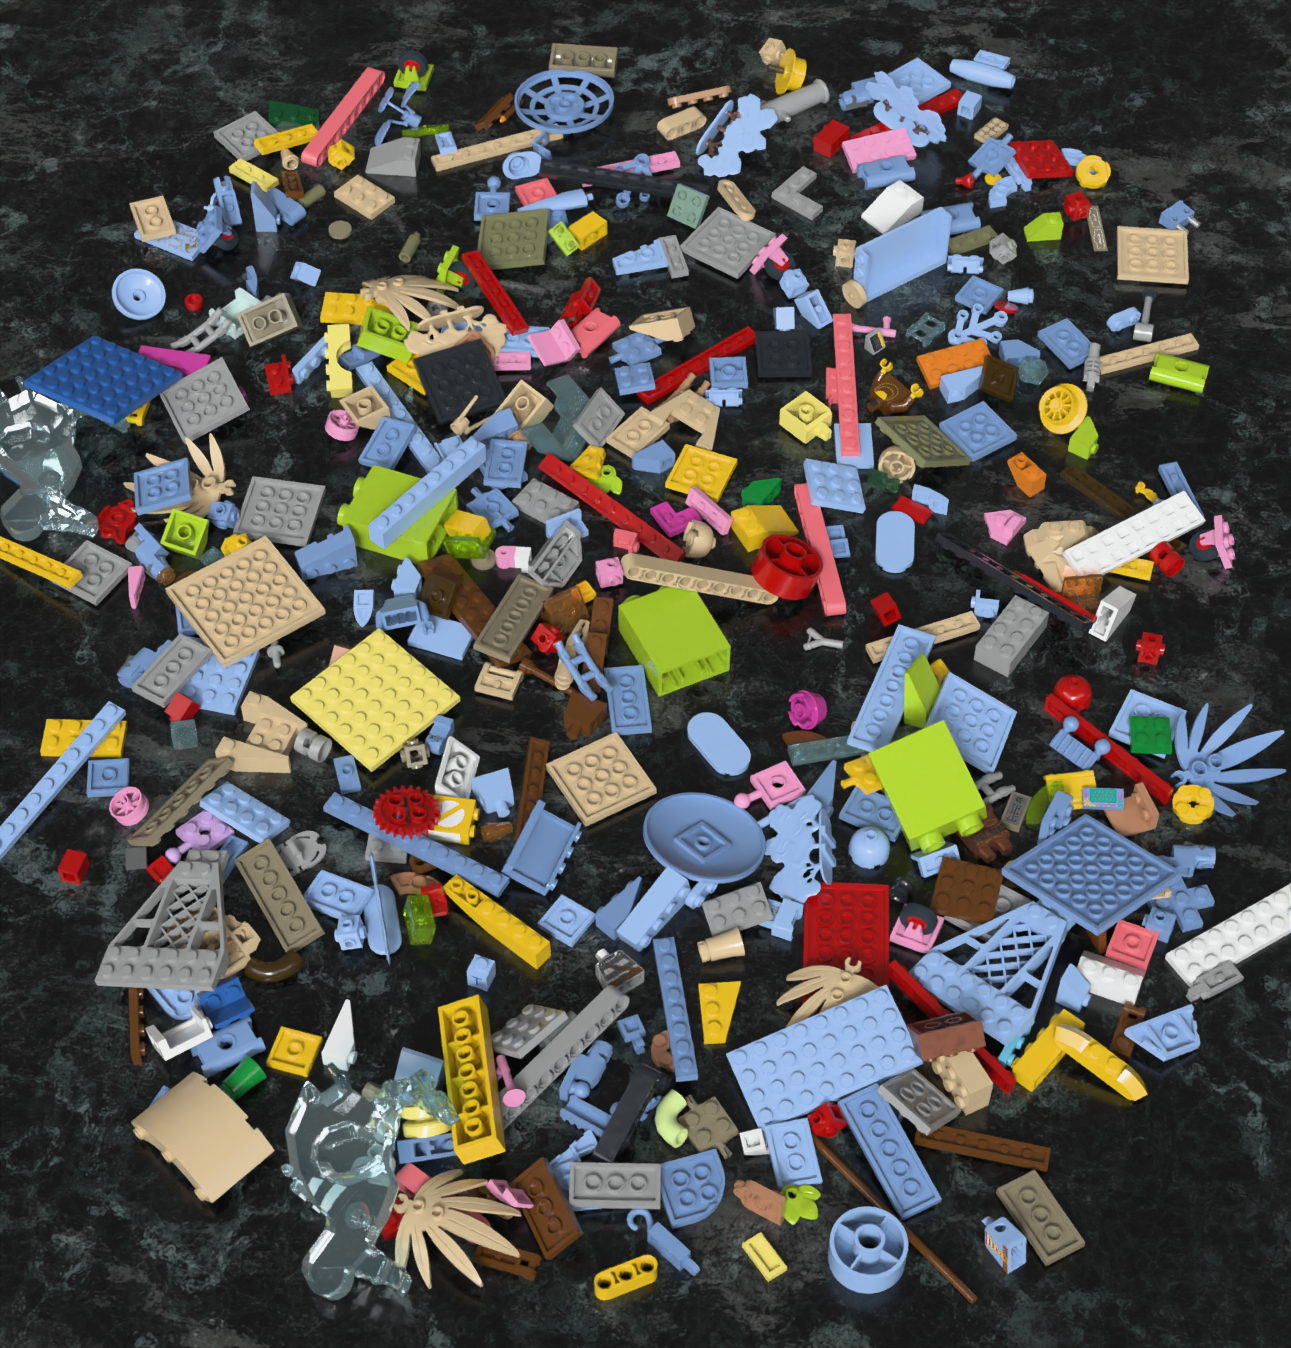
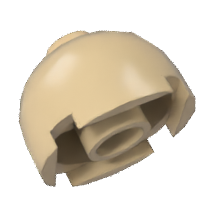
(896, 463)
(698, 539)

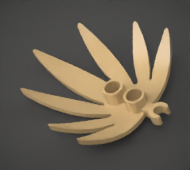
(395, 290)
(203, 489)
(837, 988)
(434, 1214)

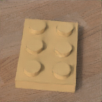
(364, 197)
(152, 218)
(636, 433)

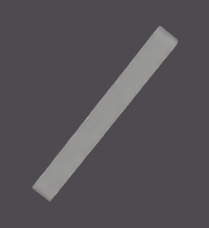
(564, 1049)

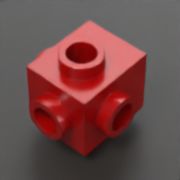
(1076, 206)
(546, 636)
(1150, 648)
(827, 1120)

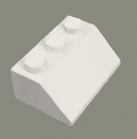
(1111, 978)

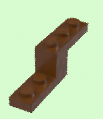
(598, 637)

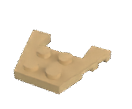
(693, 411)

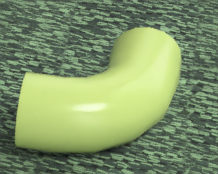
(666, 1119)

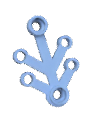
(976, 329)

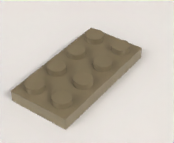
(1040, 1217)

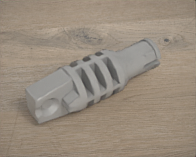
(1092, 367)

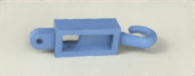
(665, 1242)

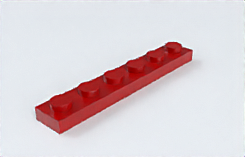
(495, 292)

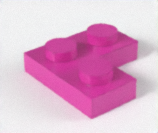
(673, 522)

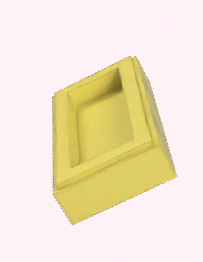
(764, 1256)

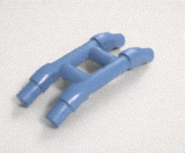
(582, 657)

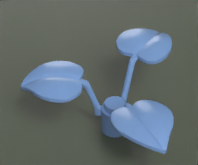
(409, 117)

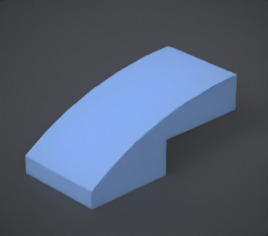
(926, 496)

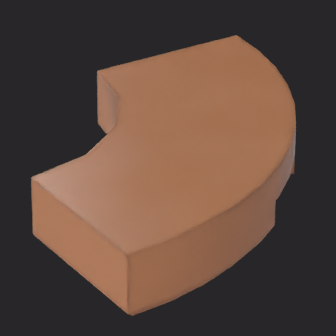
(411, 882)

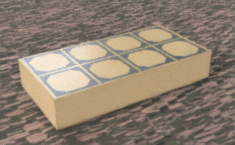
(992, 129)

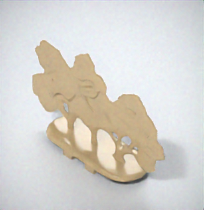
(423, 345)

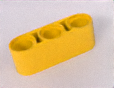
(631, 1268)

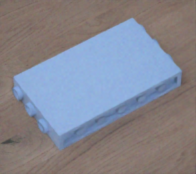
(903, 253)

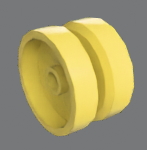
(421, 1124)

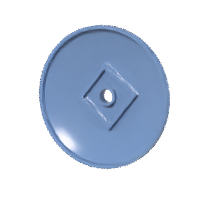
(686, 820)

